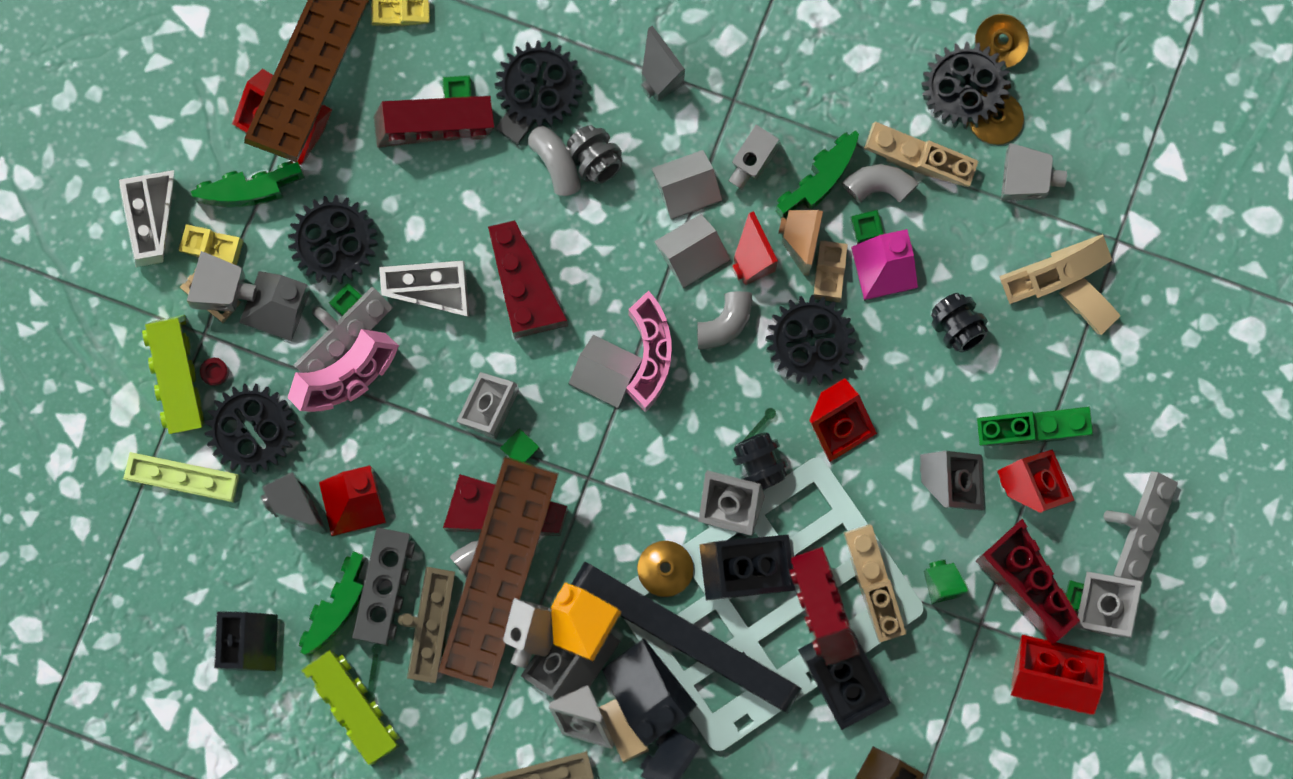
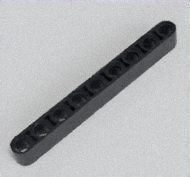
(689, 638)

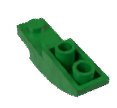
(828, 171)
(236, 191)
(1034, 427)
(331, 618)

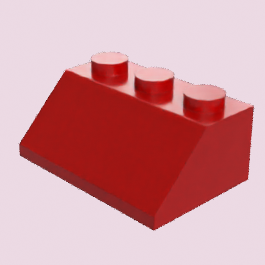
(251, 99)
(1058, 675)

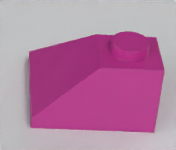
(885, 265)

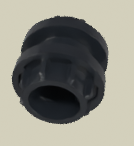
(956, 318)
(760, 460)

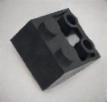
(246, 641)

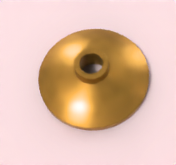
(989, 36)
(1003, 130)
(662, 583)

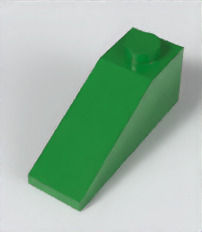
(944, 582)

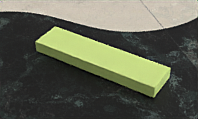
(181, 477)

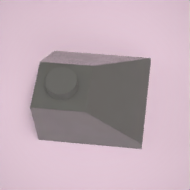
(661, 69)
(276, 305)
(954, 478)

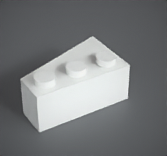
(147, 214)
(428, 284)

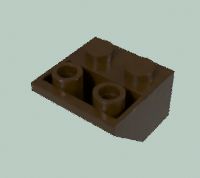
(885, 766)

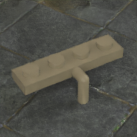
(429, 624)
(568, 767)

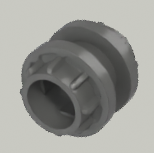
(594, 154)

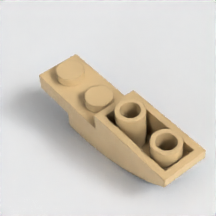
(921, 156)
(1057, 271)
(874, 583)

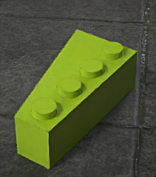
(174, 374)
(351, 706)

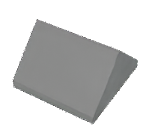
(687, 184)
(692, 250)
(604, 371)
(488, 404)
(730, 503)
(1109, 605)
(580, 718)

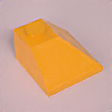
(581, 621)

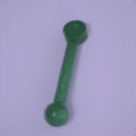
(769, 414)
(376, 650)

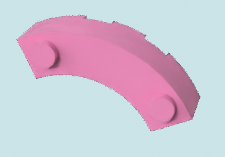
(657, 351)
(347, 377)

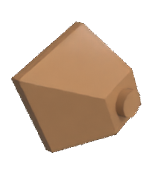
(800, 236)

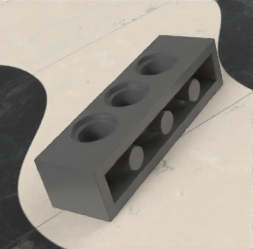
(385, 542)

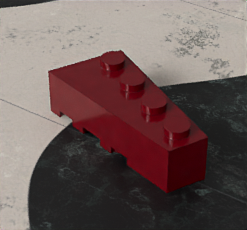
(432, 120)
(526, 292)
(472, 502)
(1029, 582)
(824, 606)

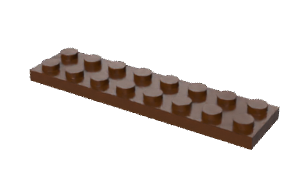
(304, 76)
(498, 571)

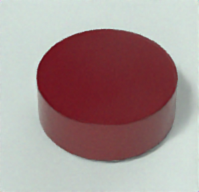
(214, 371)

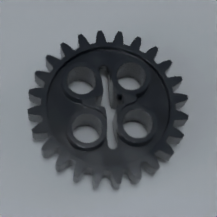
(979, 65)
(562, 89)
(343, 262)
(803, 316)
(230, 443)

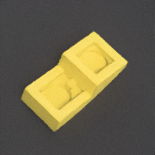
(400, 12)
(219, 245)

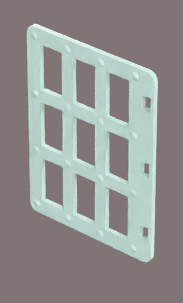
(719, 727)

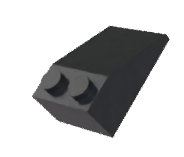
(746, 567)
(847, 686)
(647, 692)

